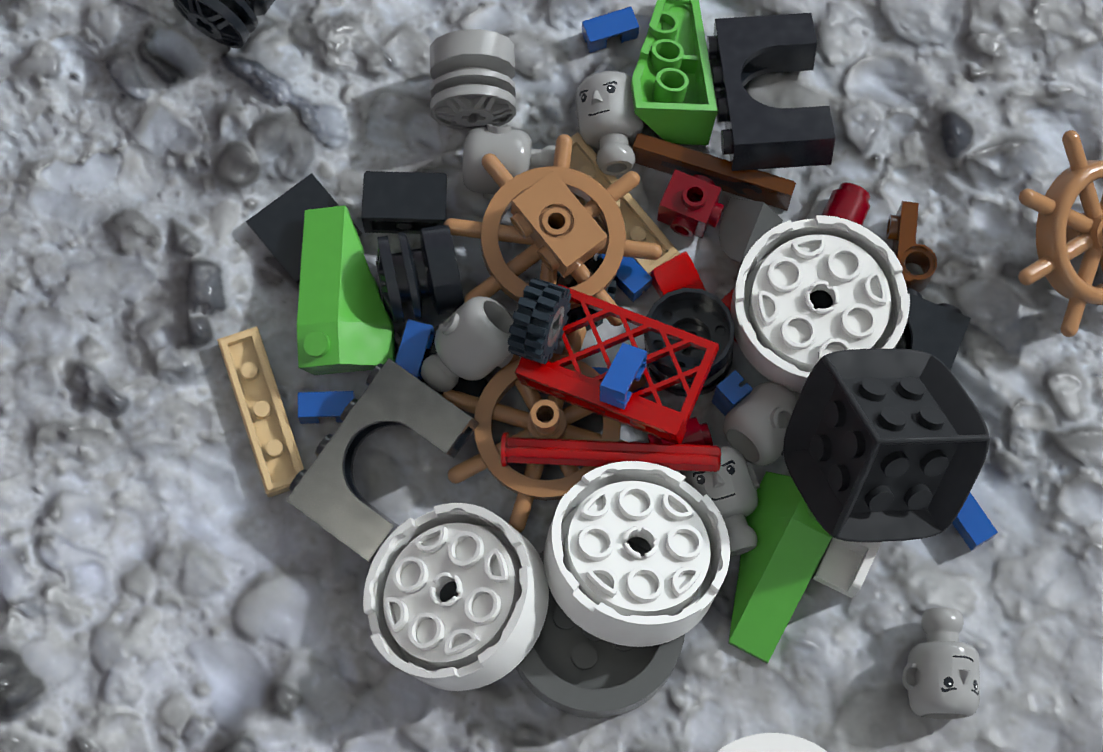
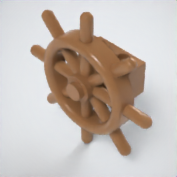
(555, 226)

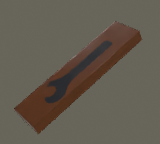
(747, 183)

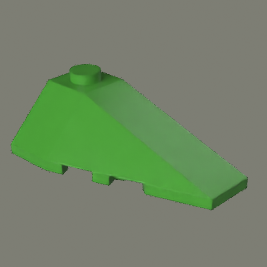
(674, 76)
(339, 303)
(777, 569)

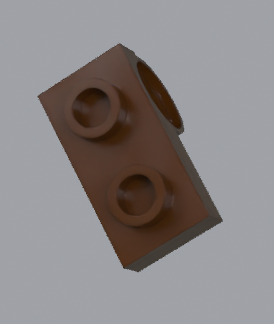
(903, 230)

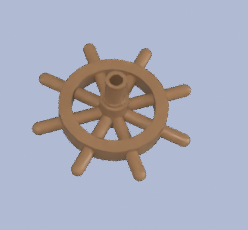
(1067, 233)
(544, 421)

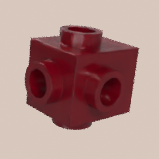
(690, 204)

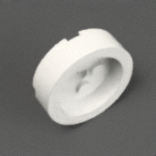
(773, 290)
(612, 587)
(480, 630)

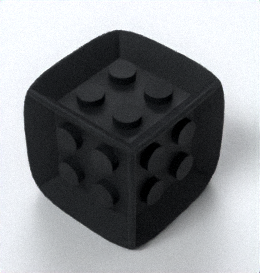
(884, 445)

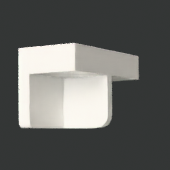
(846, 565)

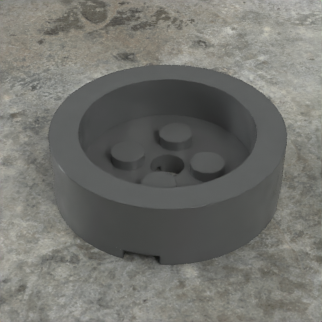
(592, 675)

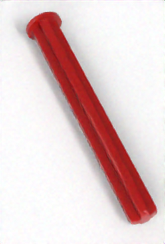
(605, 452)

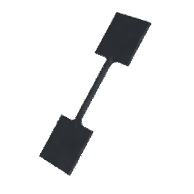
(281, 231)

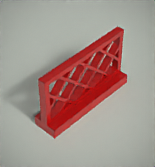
(585, 391)

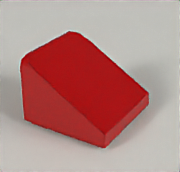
(675, 275)

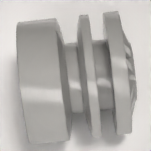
(472, 79)

